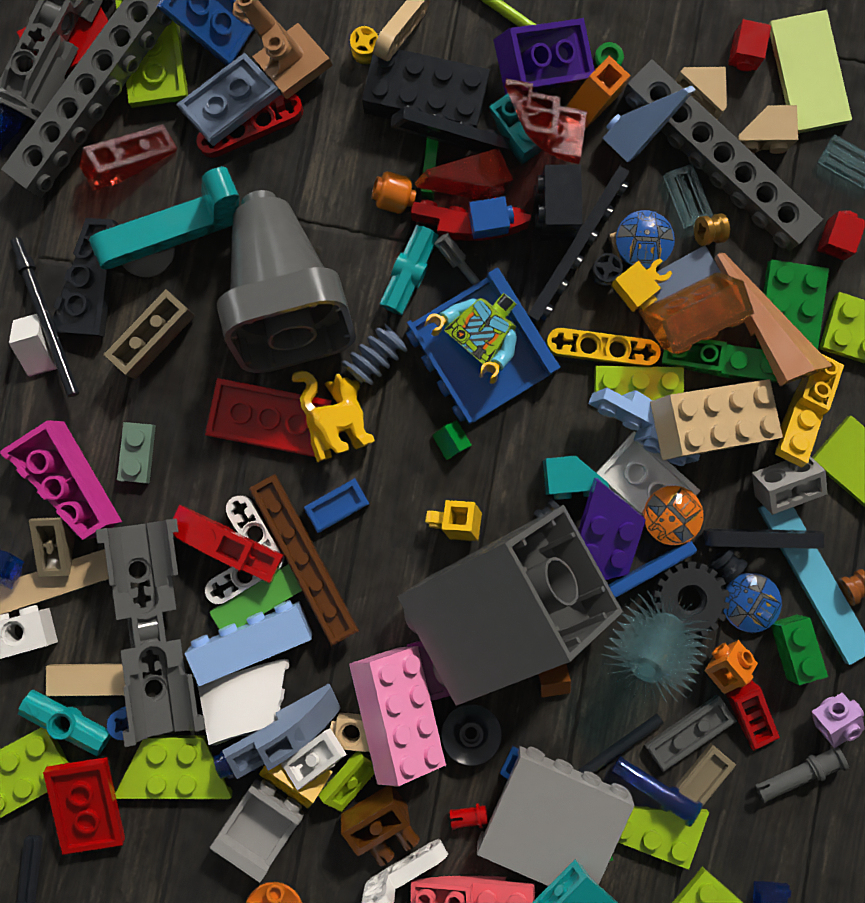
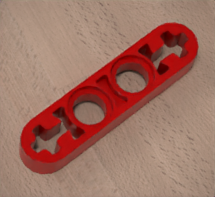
(254, 131)

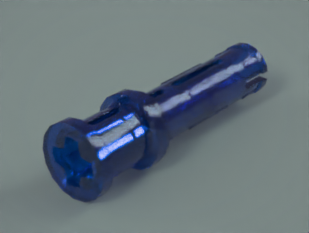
(670, 798)

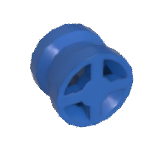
(113, 724)

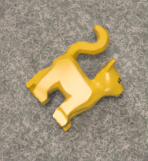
(329, 421)

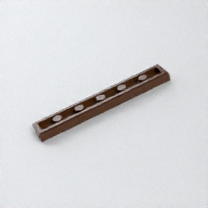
(304, 560)

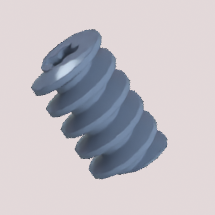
(375, 355)

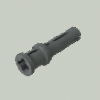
(813, 769)

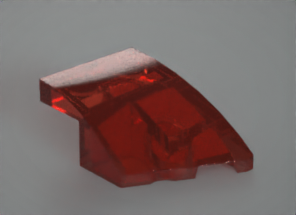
(546, 123)

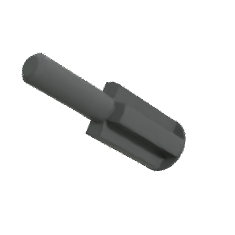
(455, 256)

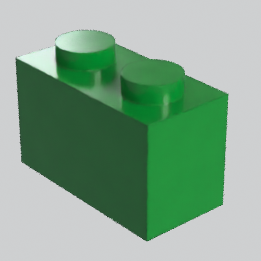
(799, 649)

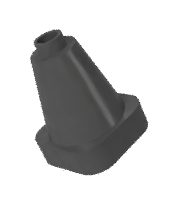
(280, 296)

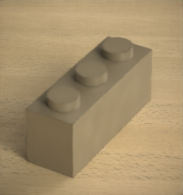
(149, 335)

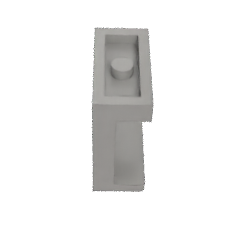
(258, 829)

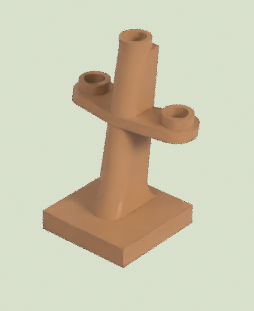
(288, 56)

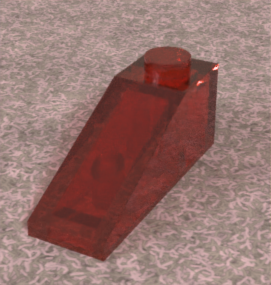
(125, 156)
(469, 177)

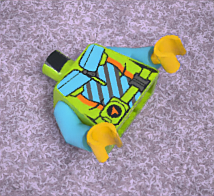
(481, 331)

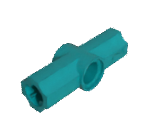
(409, 270)
(47, 715)

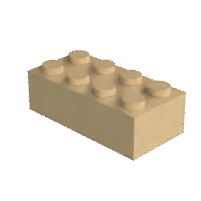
(715, 419)

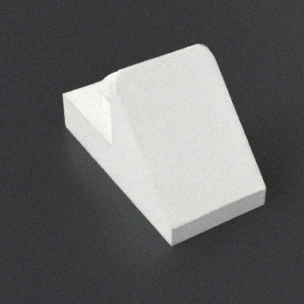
(314, 759)

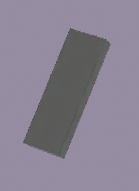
(690, 733)

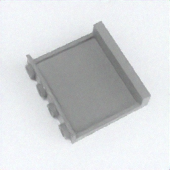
(554, 817)

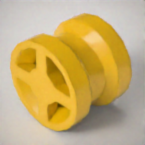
(366, 38)

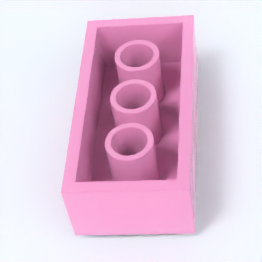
(397, 715)

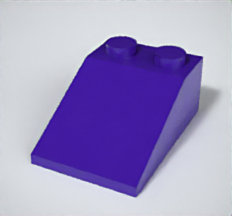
(545, 54)

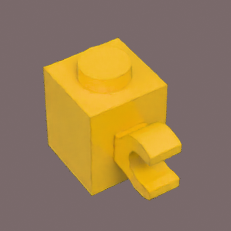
(639, 285)
(458, 521)

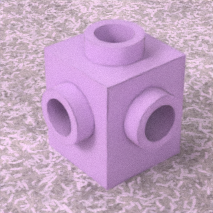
(839, 719)

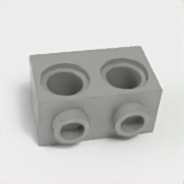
(789, 485)

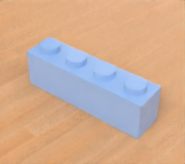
(248, 644)

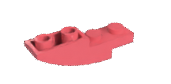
(471, 890)

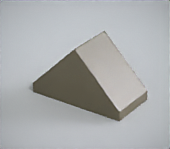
(52, 546)

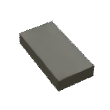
(705, 775)

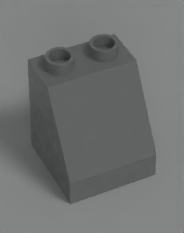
(511, 608)

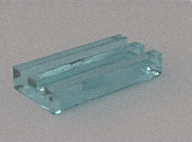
(849, 154)
(677, 198)

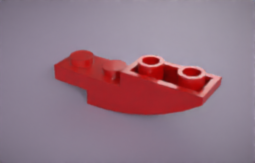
(457, 221)
(226, 544)

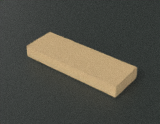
(84, 679)

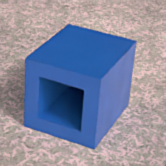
(490, 217)

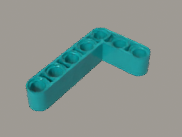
(170, 226)

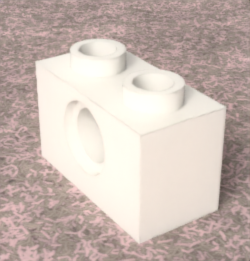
(36, 627)

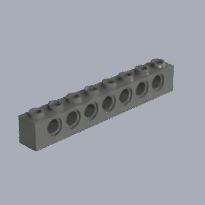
(76, 96)
(737, 158)

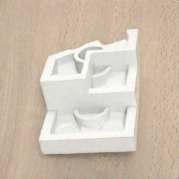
(242, 701)

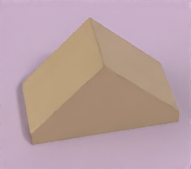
(709, 86)

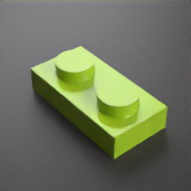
(348, 781)

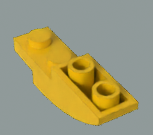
(806, 412)

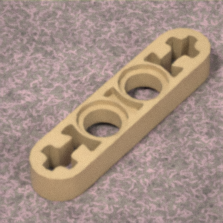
(400, 27)

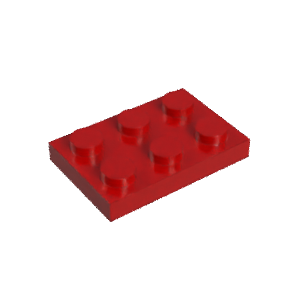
(84, 805)

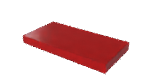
(260, 417)

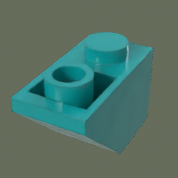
(511, 127)
(568, 475)

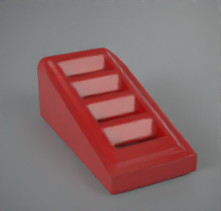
(745, 697)

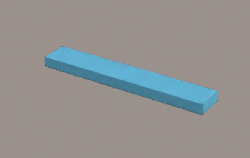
(821, 589)

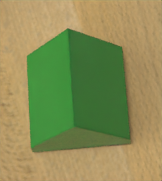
(451, 439)

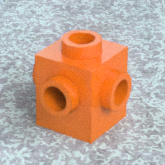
(731, 666)

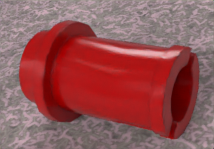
(471, 817)

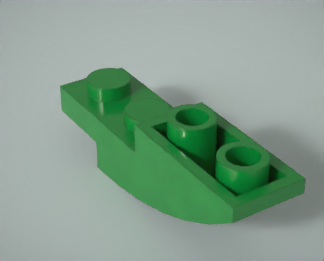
(723, 360)

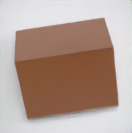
(555, 681)

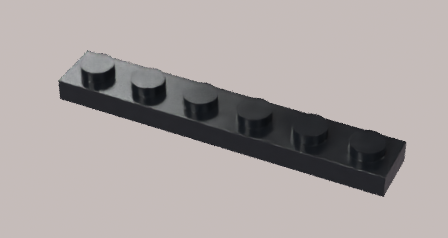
(584, 237)

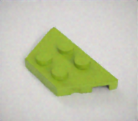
(173, 770)

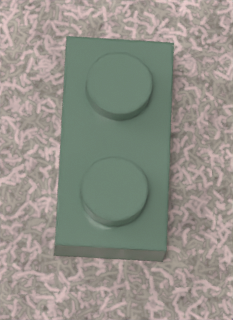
(136, 452)

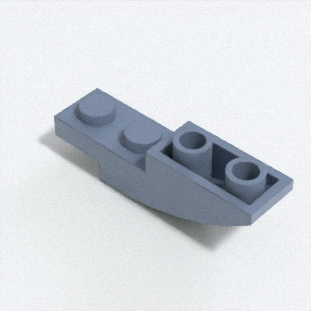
(283, 738)

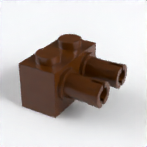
(375, 820)

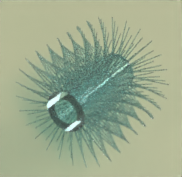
(657, 647)

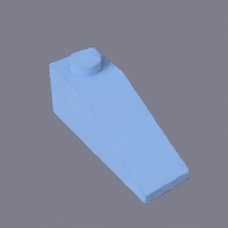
(635, 129)

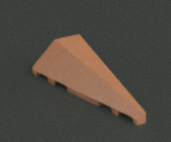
(783, 344)

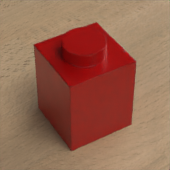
(749, 45)
(842, 235)

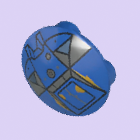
(644, 238)
(753, 602)

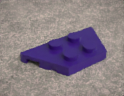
(610, 530)

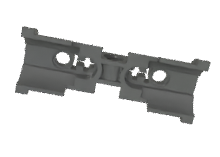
(55, 21)
(175, 704)

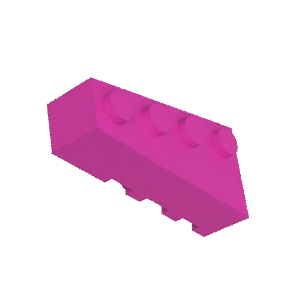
(63, 477)

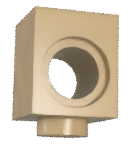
(354, 744)

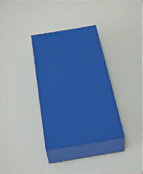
(336, 505)

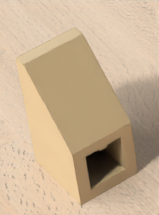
(772, 130)

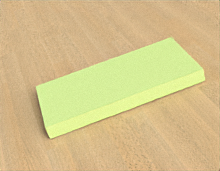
(810, 70)

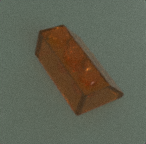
(698, 312)

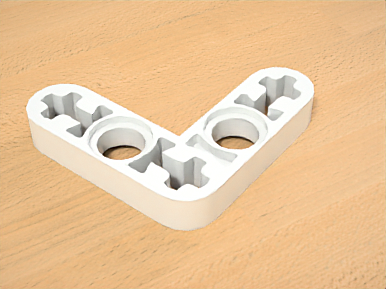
(267, 540)
(383, 884)

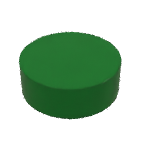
(608, 49)

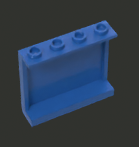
(461, 370)

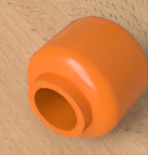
(393, 192)

